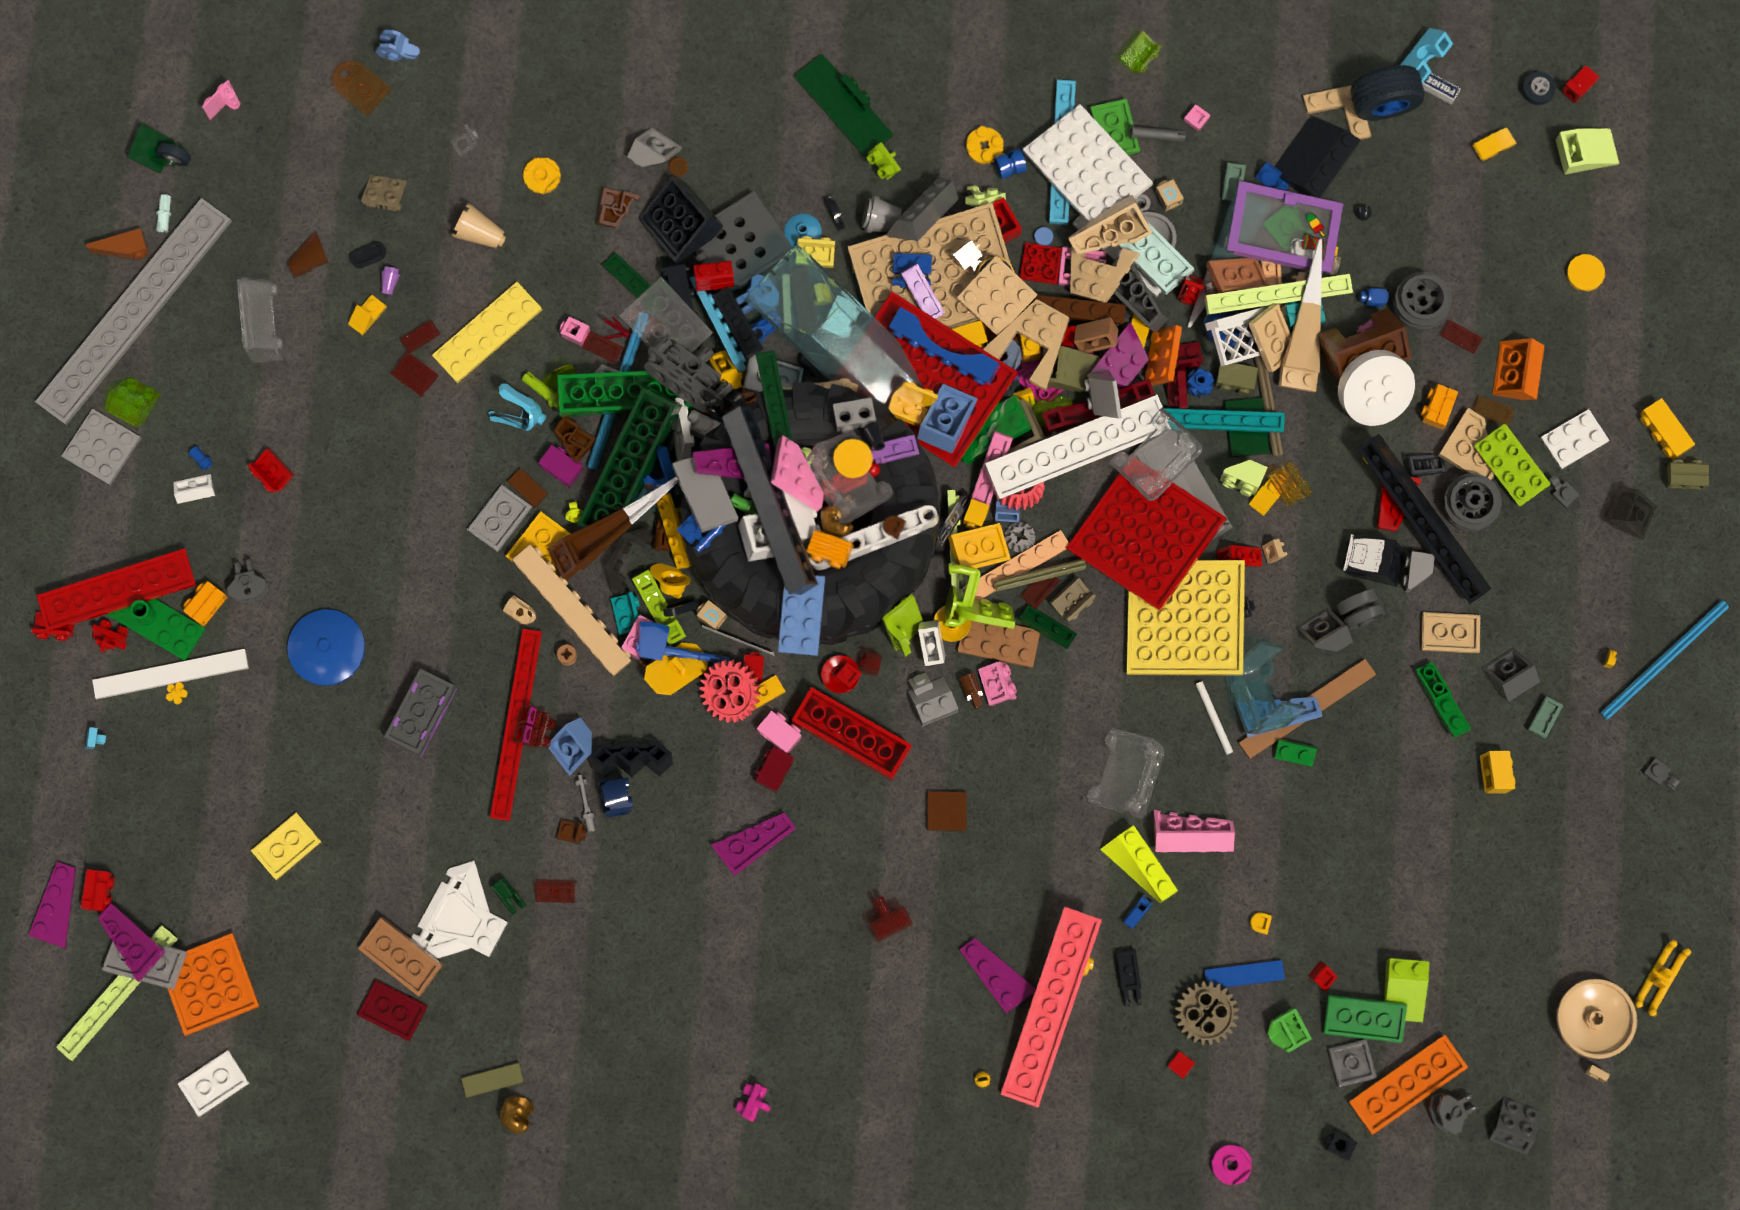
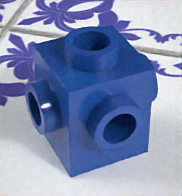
(1199, 389)

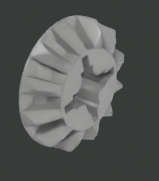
(1022, 545)

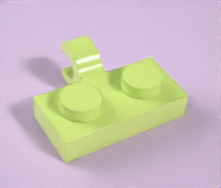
(982, 198)

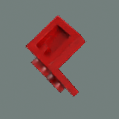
(1580, 84)
(1250, 554)

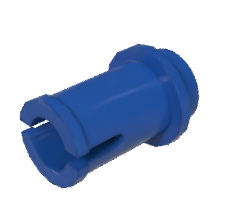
(203, 461)

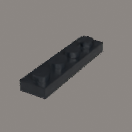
(737, 322)

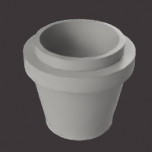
(879, 215)

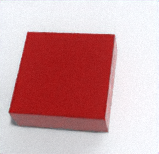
(848, 675)
(1181, 1065)

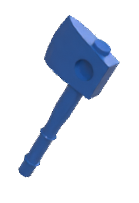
(653, 640)

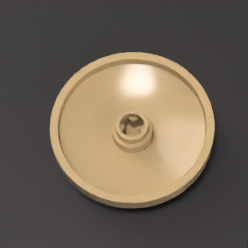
(1596, 1019)

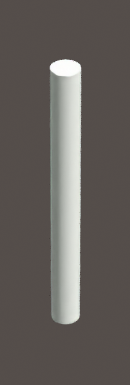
(1214, 718)

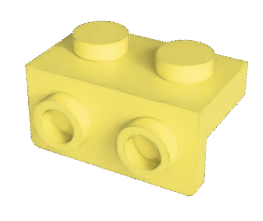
(820, 250)

